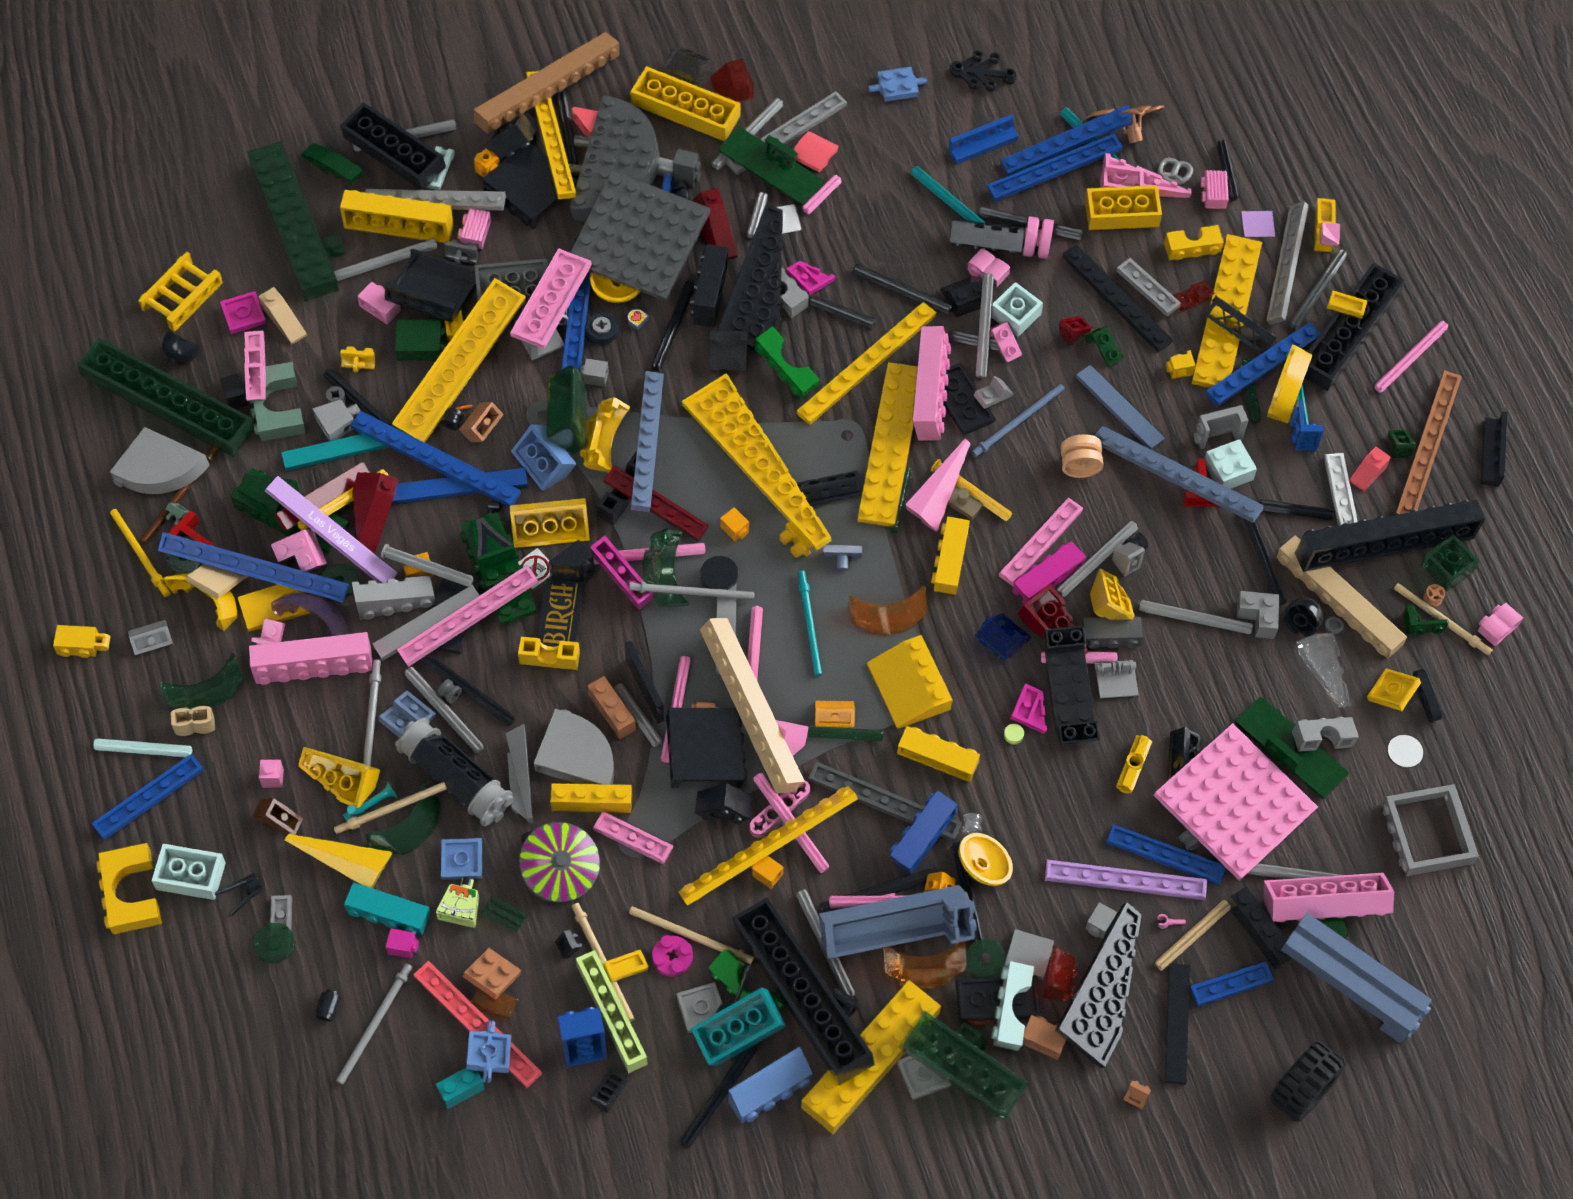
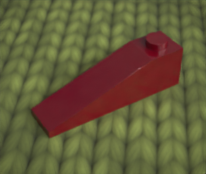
(716, 228)
(372, 502)
(1046, 612)

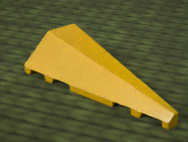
(353, 861)

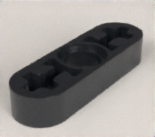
(1428, 696)

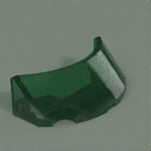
(659, 566)
(206, 693)
(411, 831)

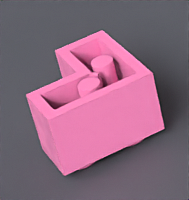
(303, 547)

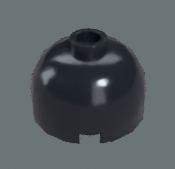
(179, 349)
(1304, 616)

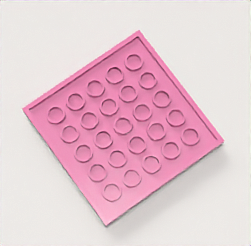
(1235, 801)

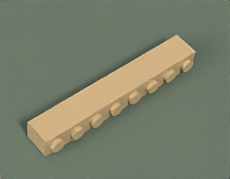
(1345, 602)

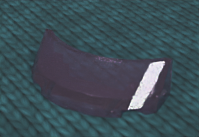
(314, 604)

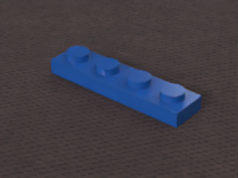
(1231, 984)

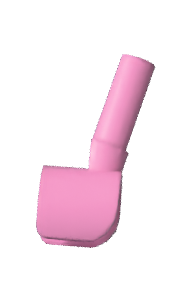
(1169, 921)

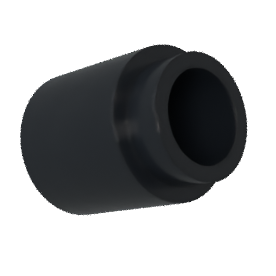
(328, 1005)

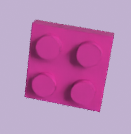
(243, 312)

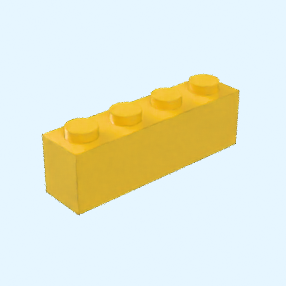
(951, 555)
(938, 753)
(591, 798)

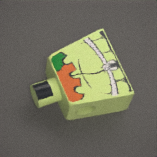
(460, 904)

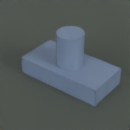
(842, 553)

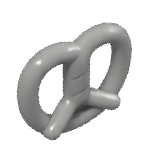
(1173, 174)

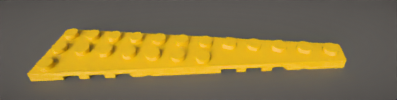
(735, 430)

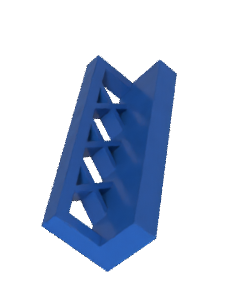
(983, 141)

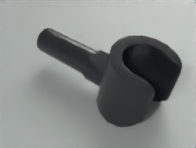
(493, 506)

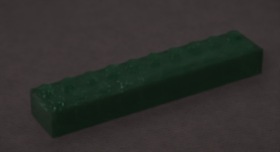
(293, 221)
(166, 397)

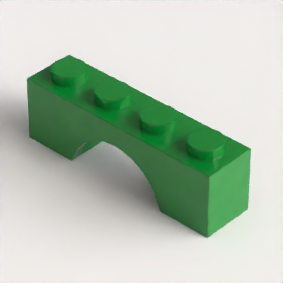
(801, 380)
(729, 970)

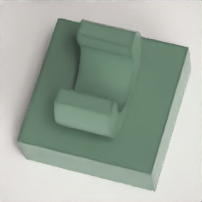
(176, 510)

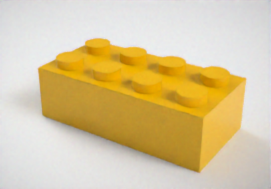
(1123, 207)

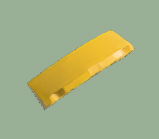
(1289, 384)
(600, 434)
(225, 604)

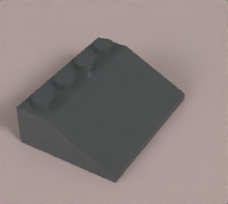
(518, 275)

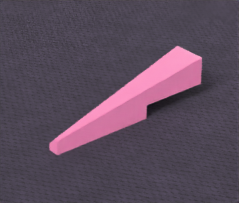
(1119, 174)
(932, 498)

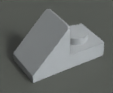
(993, 393)

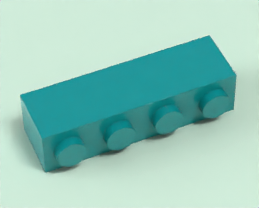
(387, 909)

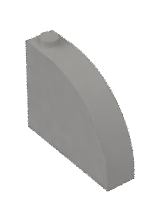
(157, 464)
(575, 751)

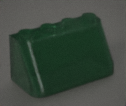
(567, 409)

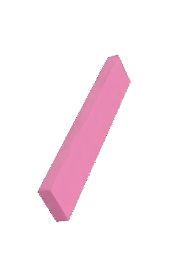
(1041, 541)

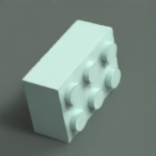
(188, 871)

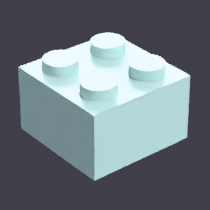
(1017, 308)
(1230, 464)

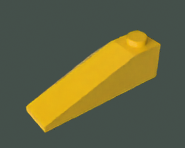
(345, 778)

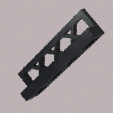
(1243, 319)
(1494, 450)
(832, 488)
(1180, 748)

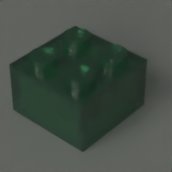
(1450, 562)

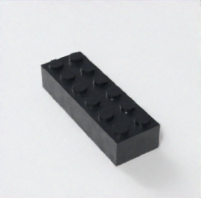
(393, 146)

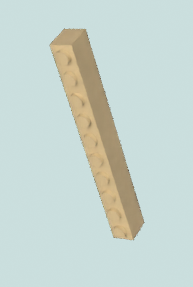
(751, 705)

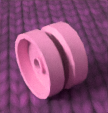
(1037, 237)

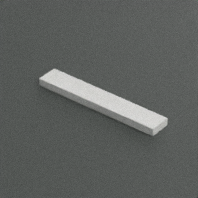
(1340, 488)

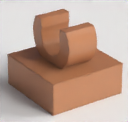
(1137, 1094)

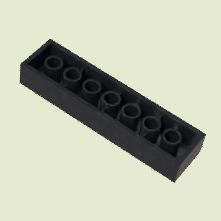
(1347, 333)

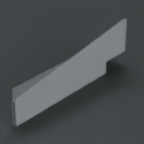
(519, 773)

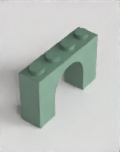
(277, 424)

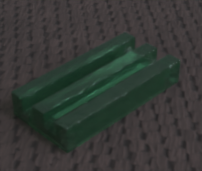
(493, 900)

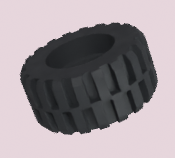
(1307, 1081)

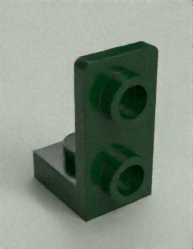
(1105, 344)
(1417, 627)

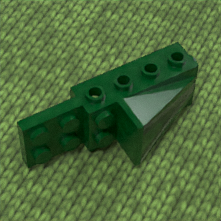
(495, 561)

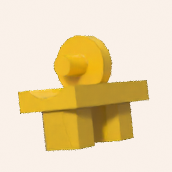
(357, 359)
(801, 545)

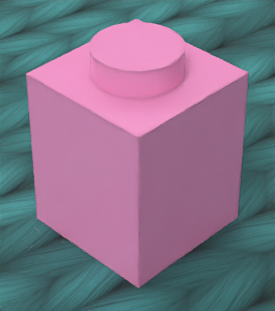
(271, 773)

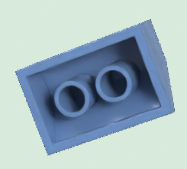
(542, 458)

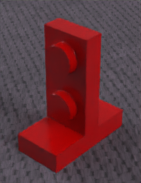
(1193, 500)
(186, 526)

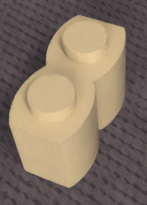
(190, 721)

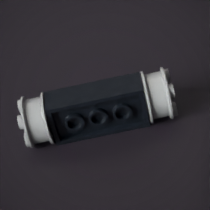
(456, 769)

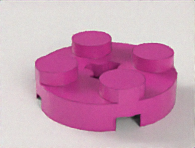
(668, 945)

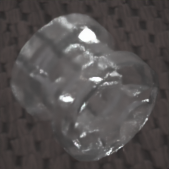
(972, 823)

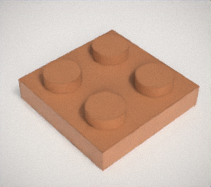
(492, 973)

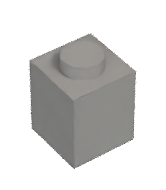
(594, 372)
(1100, 920)

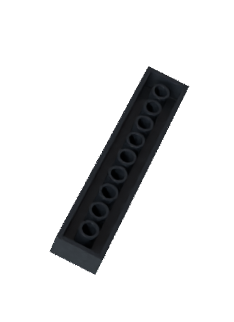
(1388, 535)
(803, 991)

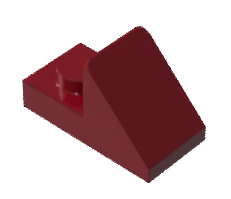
(1073, 327)

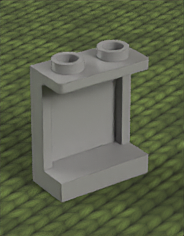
(1220, 423)

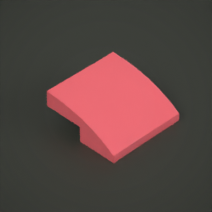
(815, 151)

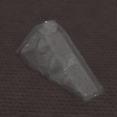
(1321, 656)

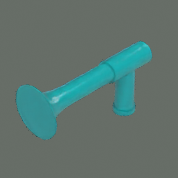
(353, 811)

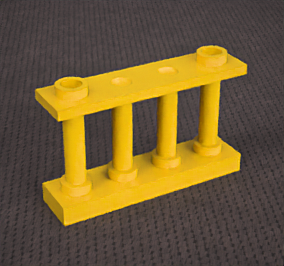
(187, 306)

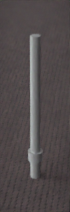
(374, 680)

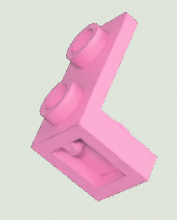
(1005, 341)
(271, 632)

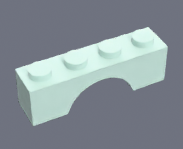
(1009, 1031)

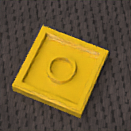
(1393, 689)

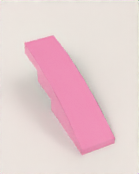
(255, 366)

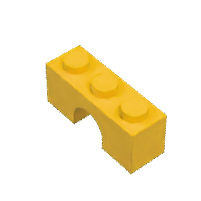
(1181, 247)
(537, 654)

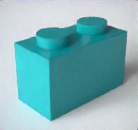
(460, 1087)

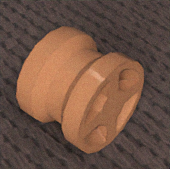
(1434, 591)

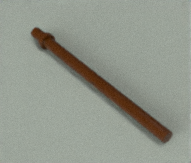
(175, 499)

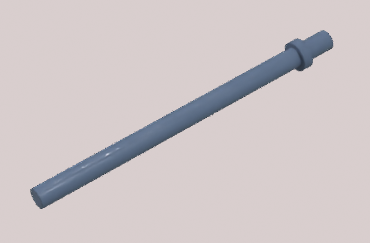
(983, 446)

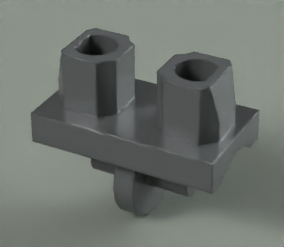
(461, 253)

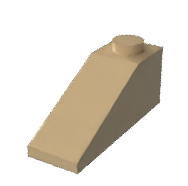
(282, 315)

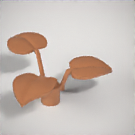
(1134, 130)

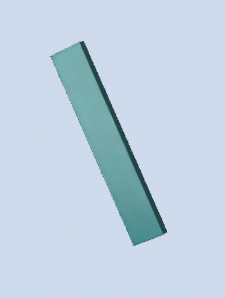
(329, 451)

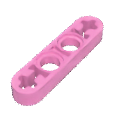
(801, 796)

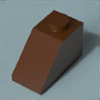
(277, 816)

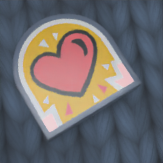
(637, 318)

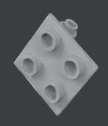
(1116, 679)

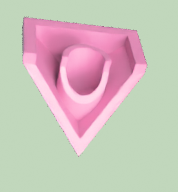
(794, 735)

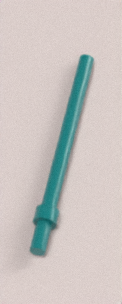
(804, 590)

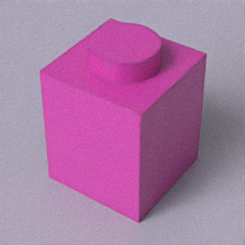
(401, 943)

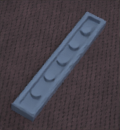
(1120, 408)

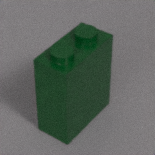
(419, 340)

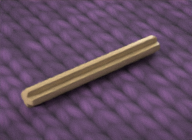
(1192, 935)

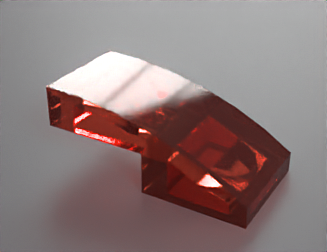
(1194, 295)

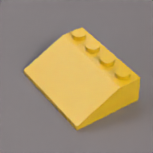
(910, 682)

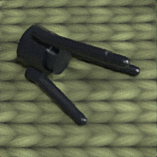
(249, 884)

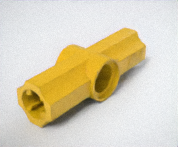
(1131, 773)

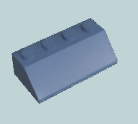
(770, 1085)

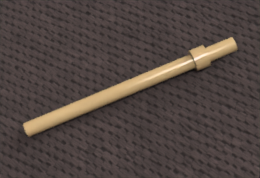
(1474, 641)
(355, 822)

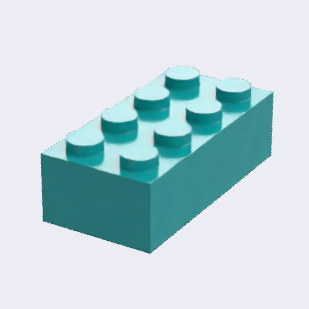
(738, 1027)

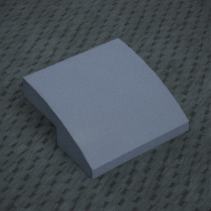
(404, 710)

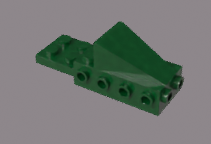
(254, 501)

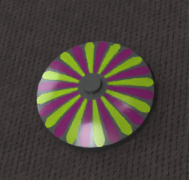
(559, 862)

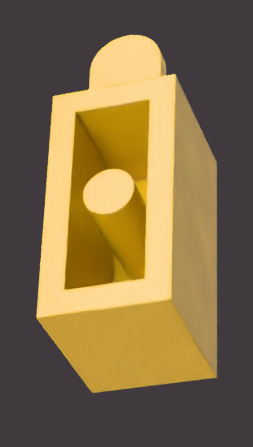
(79, 641)

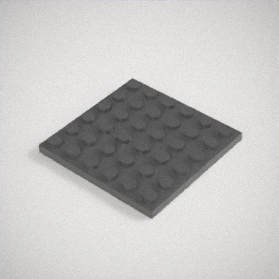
(640, 235)

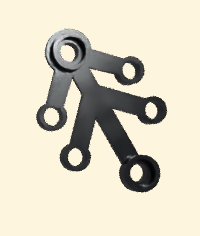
(981, 71)

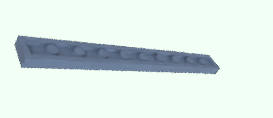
(647, 442)
(1179, 474)

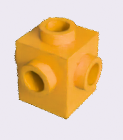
(485, 162)
(938, 881)

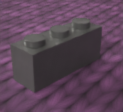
(1112, 633)

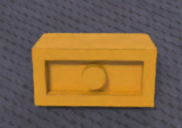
(834, 714)

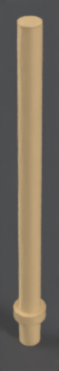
(581, 918)
(689, 934)

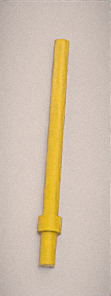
(156, 578)

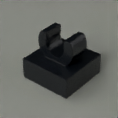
(566, 944)

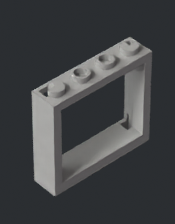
(1459, 822)

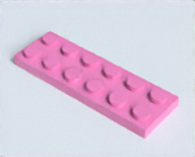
(551, 298)

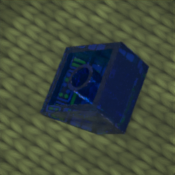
(1002, 636)

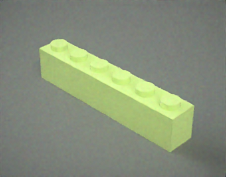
(611, 1011)

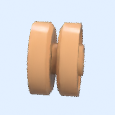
(1081, 456)

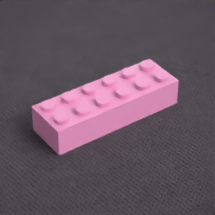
(931, 383)
(311, 658)
(1328, 897)

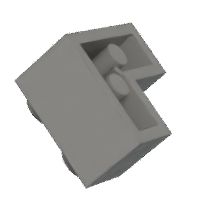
(1263, 609)

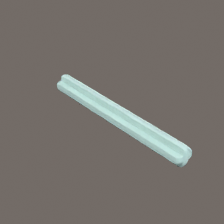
(142, 747)

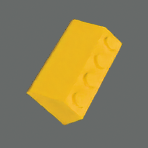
(549, 523)

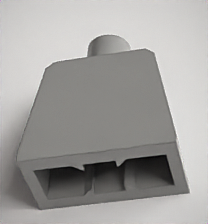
(335, 418)

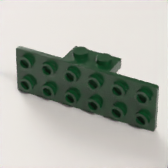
(772, 163)
(1275, 734)

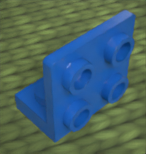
(1304, 436)

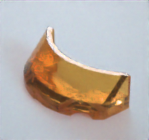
(890, 617)
(927, 970)

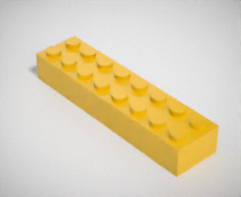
(834, 1103)

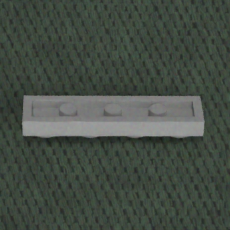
(1148, 287)

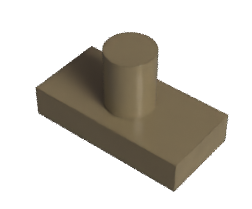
(964, 503)

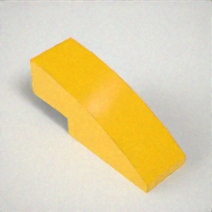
(1324, 213)

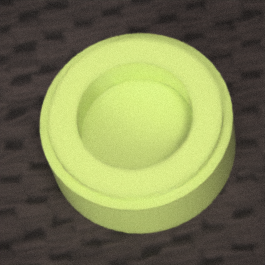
(1013, 733)

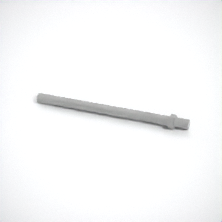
(643, 587)
(400, 979)

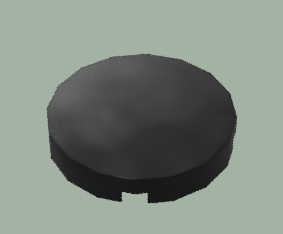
(719, 573)

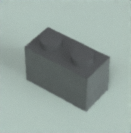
(686, 168)

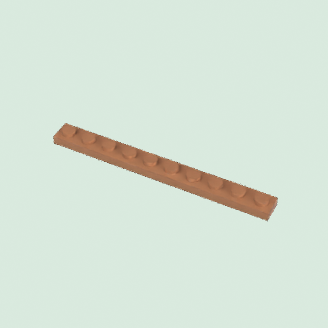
(1429, 443)

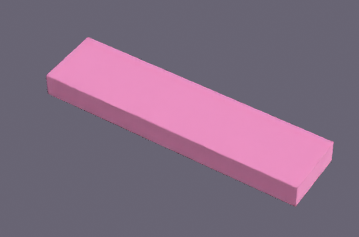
(633, 837)

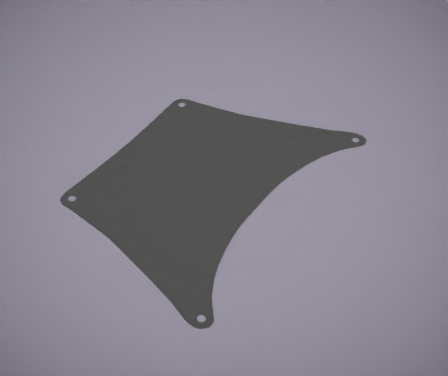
(709, 484)

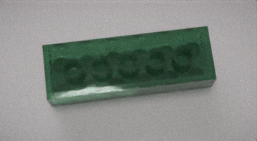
(963, 1065)

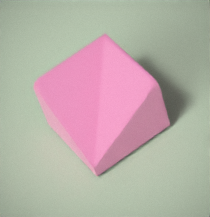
(1330, 234)

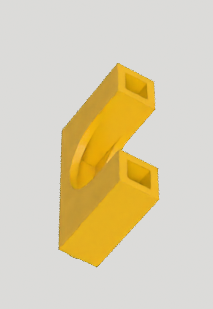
(114, 867)

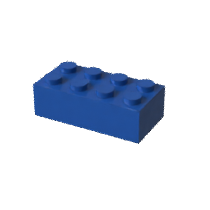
(924, 832)
(582, 1036)

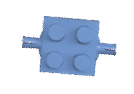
(897, 84)
(488, 1051)

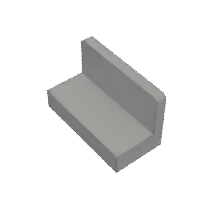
(150, 637)

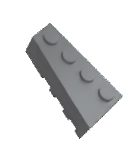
(393, 596)

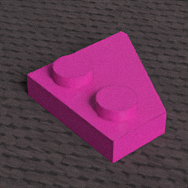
(809, 277)
(1030, 709)

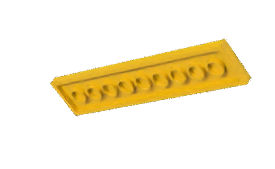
(1233, 286)
(459, 361)
(889, 447)

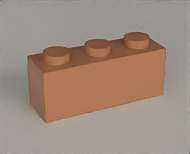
(611, 707)

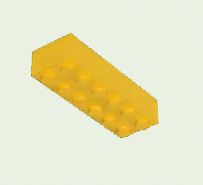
(685, 103)
(396, 216)

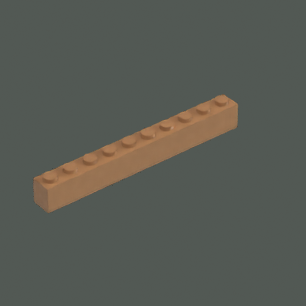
(546, 82)

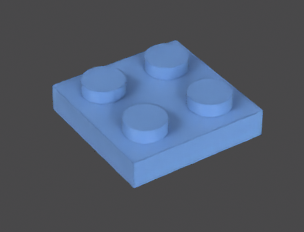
(461, 858)

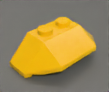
(1110, 598)

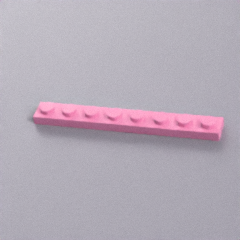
(467, 615)

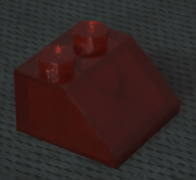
(733, 81)
(1059, 976)

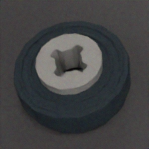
(601, 328)

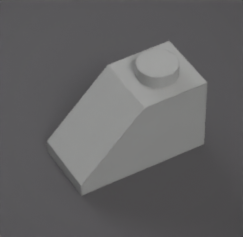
(1128, 557)

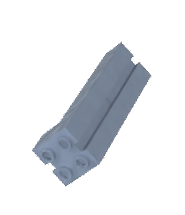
(898, 922)
(1358, 977)

